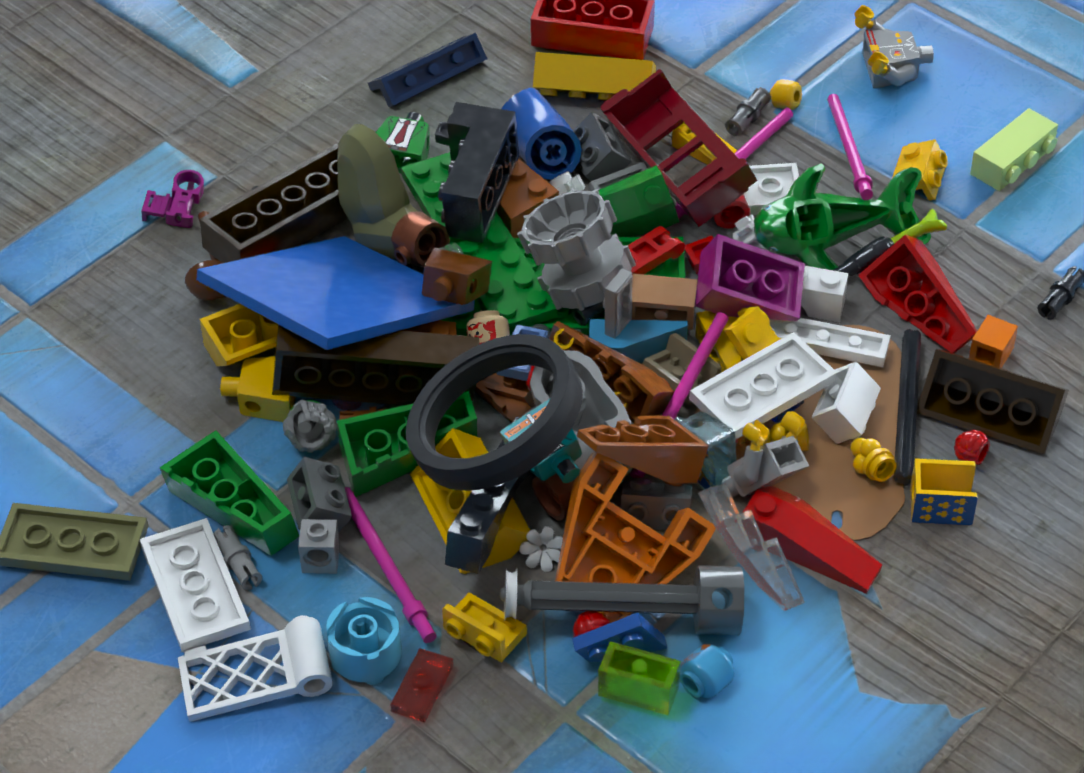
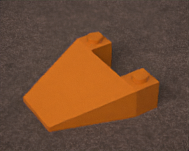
(615, 547)

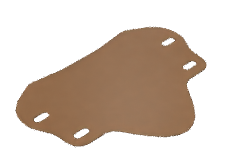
(831, 479)

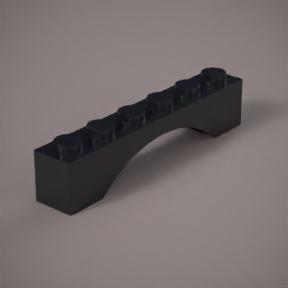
(477, 524)

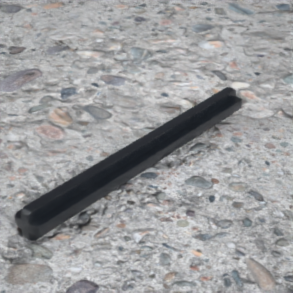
(907, 406)

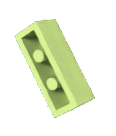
(1014, 149)

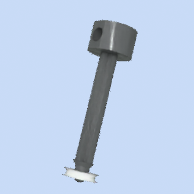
(639, 598)

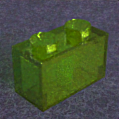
(639, 678)

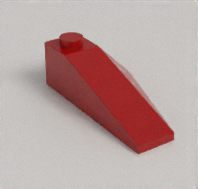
(918, 291)
(812, 539)

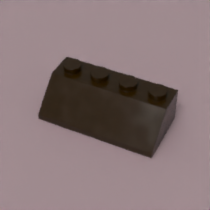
(991, 401)

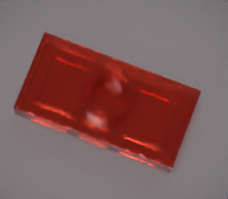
(422, 685)

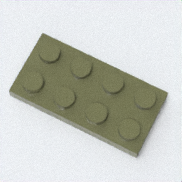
(71, 541)

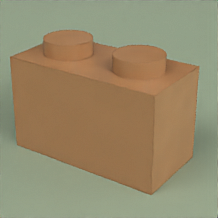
(663, 298)

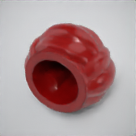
(972, 446)
(589, 621)

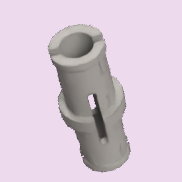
(237, 557)

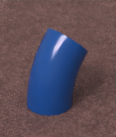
(543, 135)

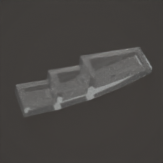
(759, 558)

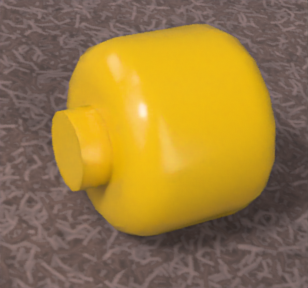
(786, 94)

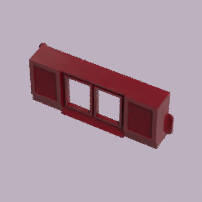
(653, 112)

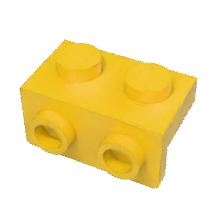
(929, 160)
(751, 332)
(483, 627)

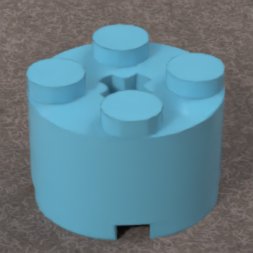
(364, 640)

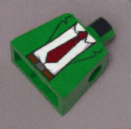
(406, 138)

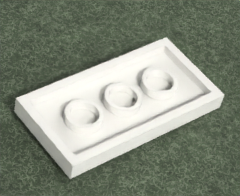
(764, 384)
(194, 585)

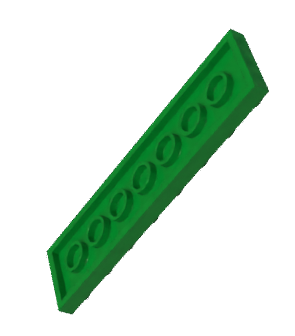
(513, 281)

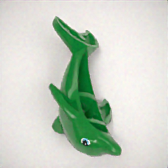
(811, 221)

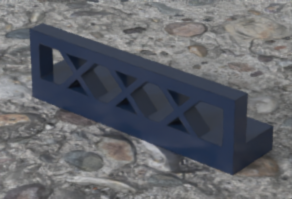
(429, 69)

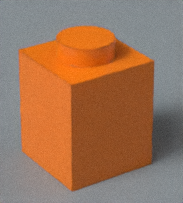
(993, 341)

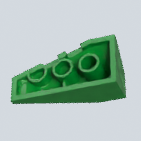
(640, 203)

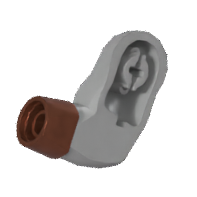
(598, 407)

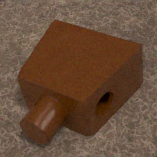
(451, 276)

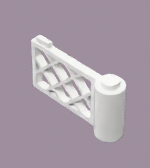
(303, 661)

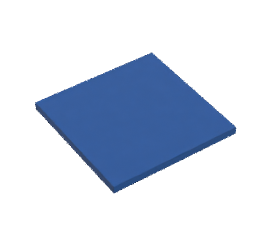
(330, 291)

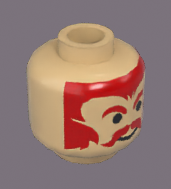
(488, 326)

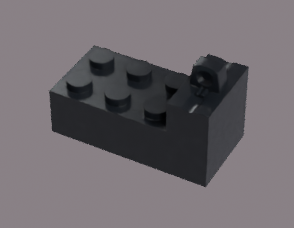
(482, 161)

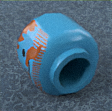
(707, 671)

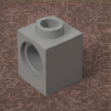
(319, 546)

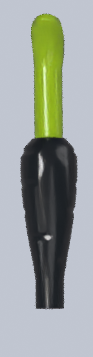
(869, 253)

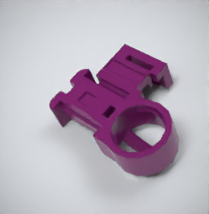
(179, 204)

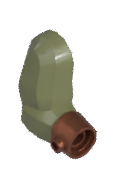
(379, 202)

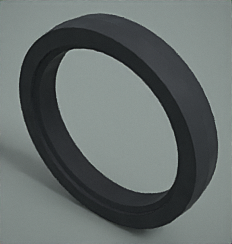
(523, 451)

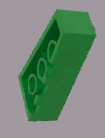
(377, 445)
(230, 492)

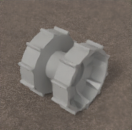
(576, 247)

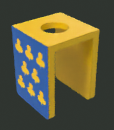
(943, 492)

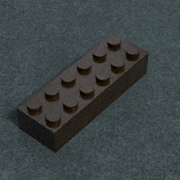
(278, 212)
(371, 371)

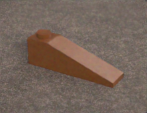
(638, 384)
(651, 445)

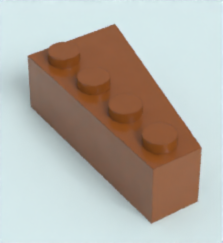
(522, 195)

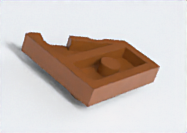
(504, 395)

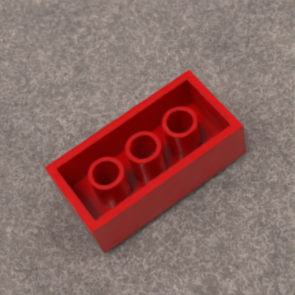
(594, 26)

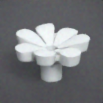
(542, 548)

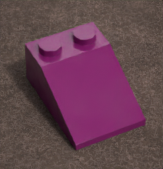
(746, 276)

